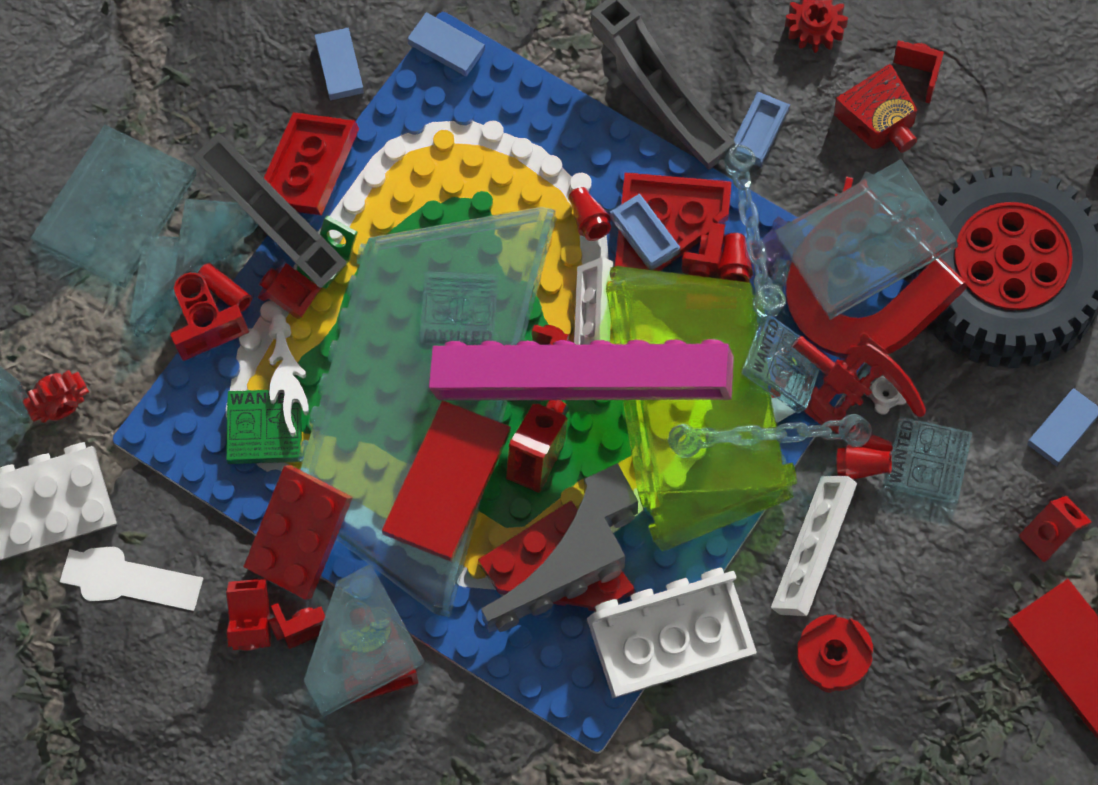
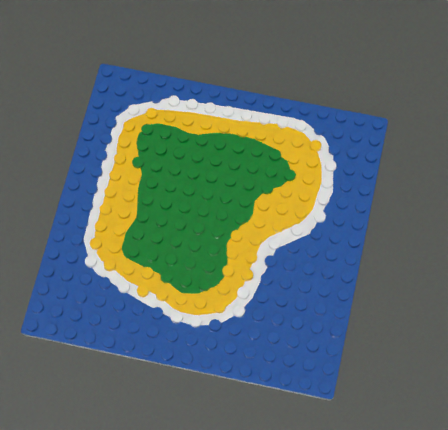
(437, 155)

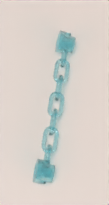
(768, 298)
(693, 442)

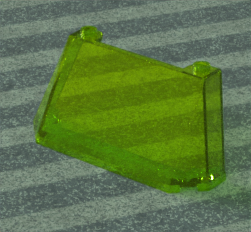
(719, 481)

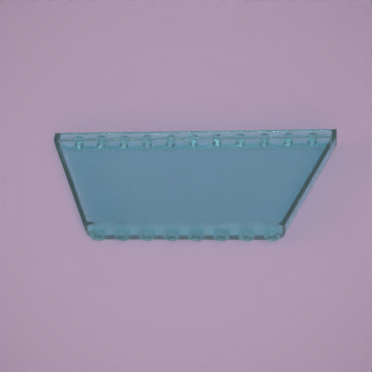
(379, 377)

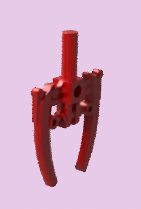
(841, 378)

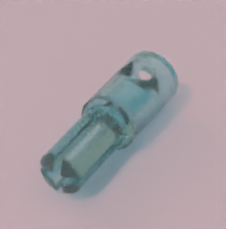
(780, 273)

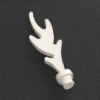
(283, 378)

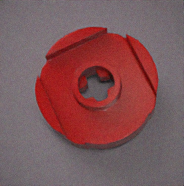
(833, 674)

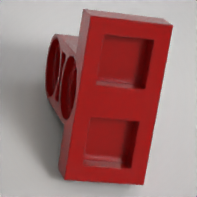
(202, 308)

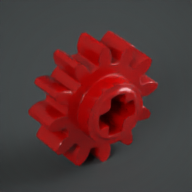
(816, 23)
(55, 396)

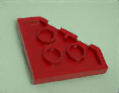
(681, 205)
(526, 551)

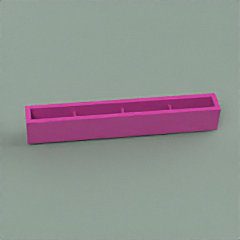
(582, 371)

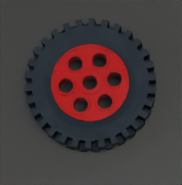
(1047, 312)

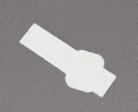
(107, 576)

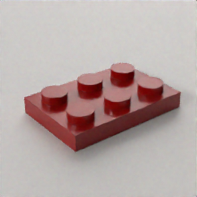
(310, 160)
(298, 532)

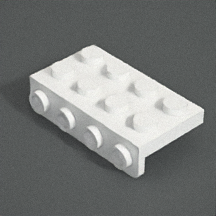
(52, 500)
(670, 632)

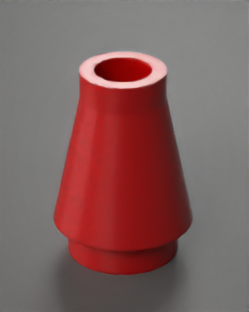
(589, 216)
(734, 259)
(862, 462)

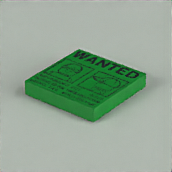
(259, 429)

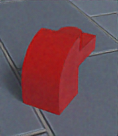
(248, 615)

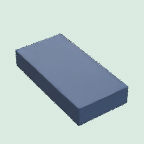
(446, 44)
(339, 64)
(762, 125)
(645, 232)
(1064, 427)

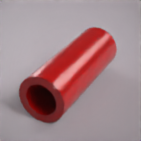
(224, 287)

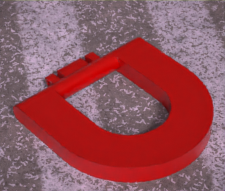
(890, 327)

